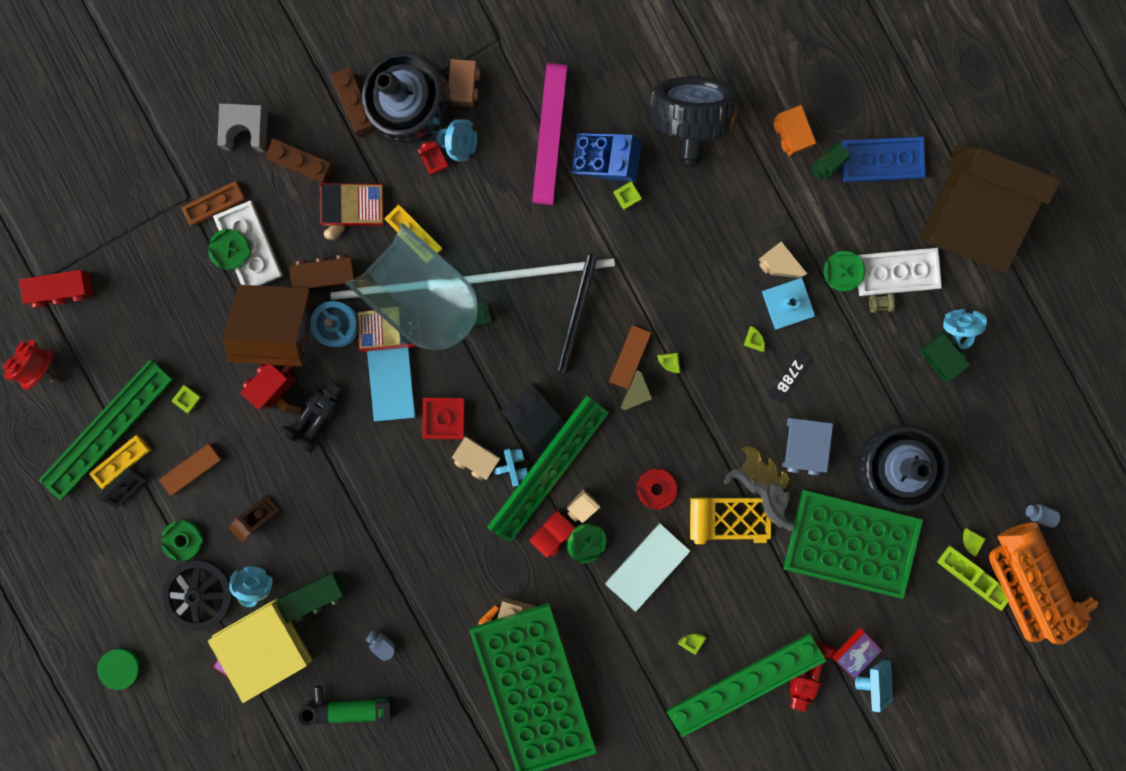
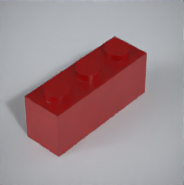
(56, 288)

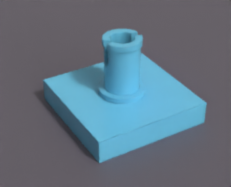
(788, 303)
(879, 684)

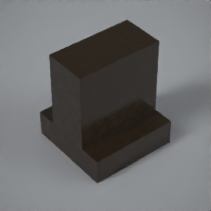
(986, 206)

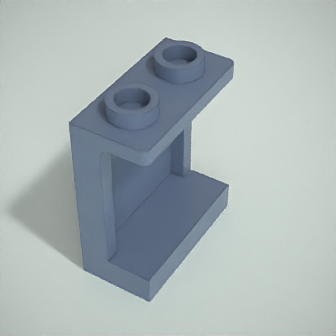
(808, 446)

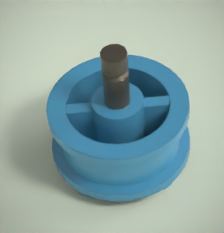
(334, 324)

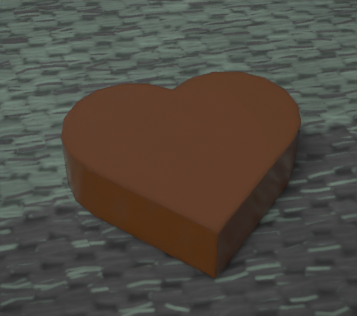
(290, 406)

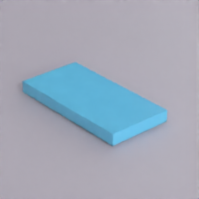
(391, 384)

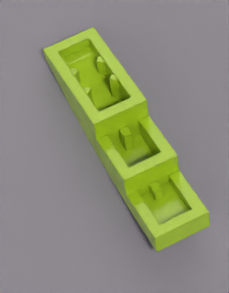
(973, 577)

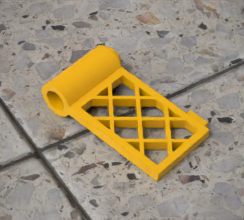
(703, 520)

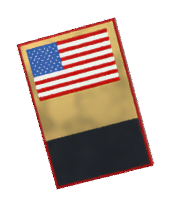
(351, 204)
(378, 334)

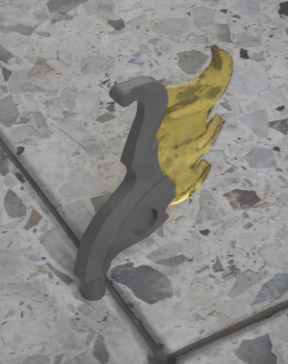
(764, 481)

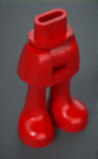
(805, 686)

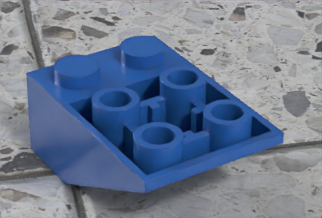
(607, 156)

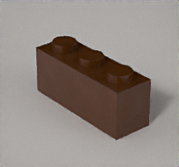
(352, 101)
(299, 162)
(323, 273)

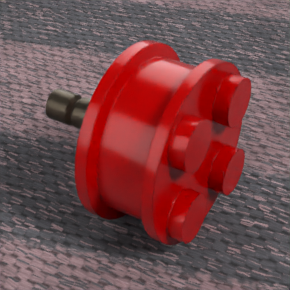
(30, 365)

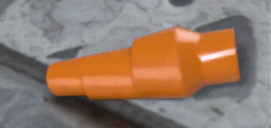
(489, 615)

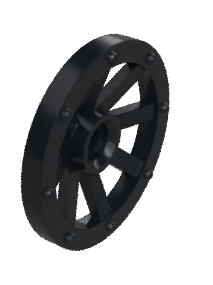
(199, 591)

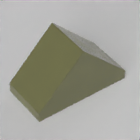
(636, 393)

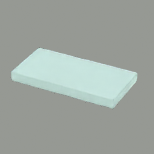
(647, 567)

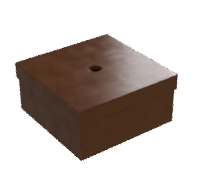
(268, 325)

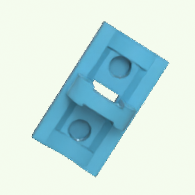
(511, 457)

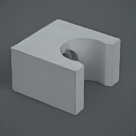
(238, 118)

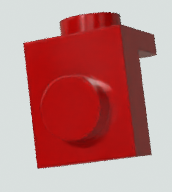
(432, 157)

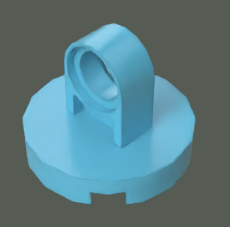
(459, 139)
(964, 325)
(250, 585)

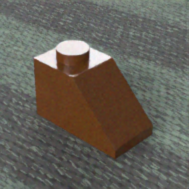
(253, 518)

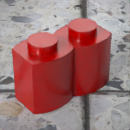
(552, 534)

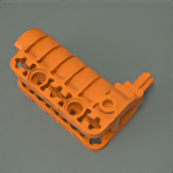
(1038, 586)

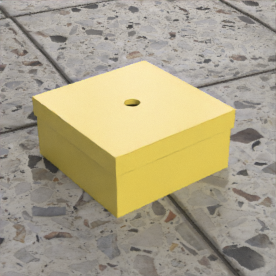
(259, 651)

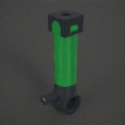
(345, 711)

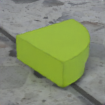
(754, 340)
(669, 362)
(972, 542)
(692, 642)

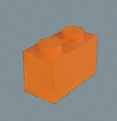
(794, 131)

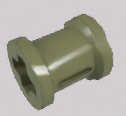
(881, 303)

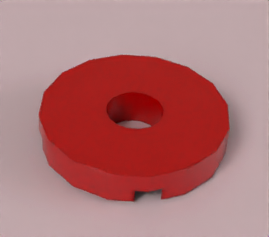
(668, 493)

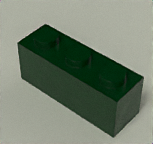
(311, 597)

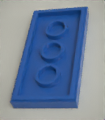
(884, 159)

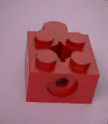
(268, 385)

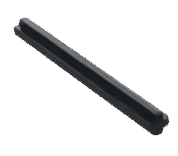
(577, 312)

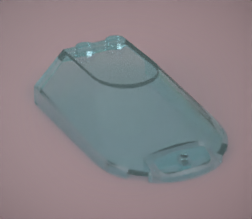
(418, 293)

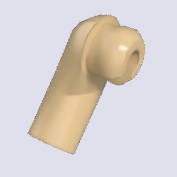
(333, 232)

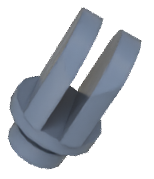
(1043, 515)
(381, 645)

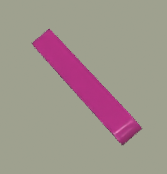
(549, 133)

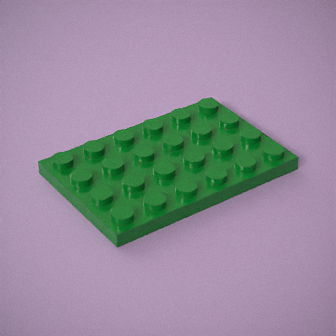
(852, 544)

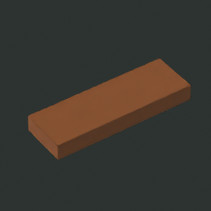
(213, 203)
(629, 357)
(190, 469)

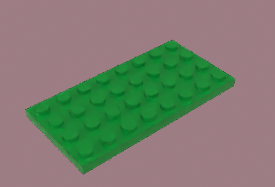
(533, 689)

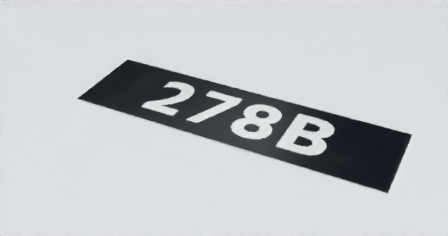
(790, 376)

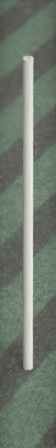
(506, 275)

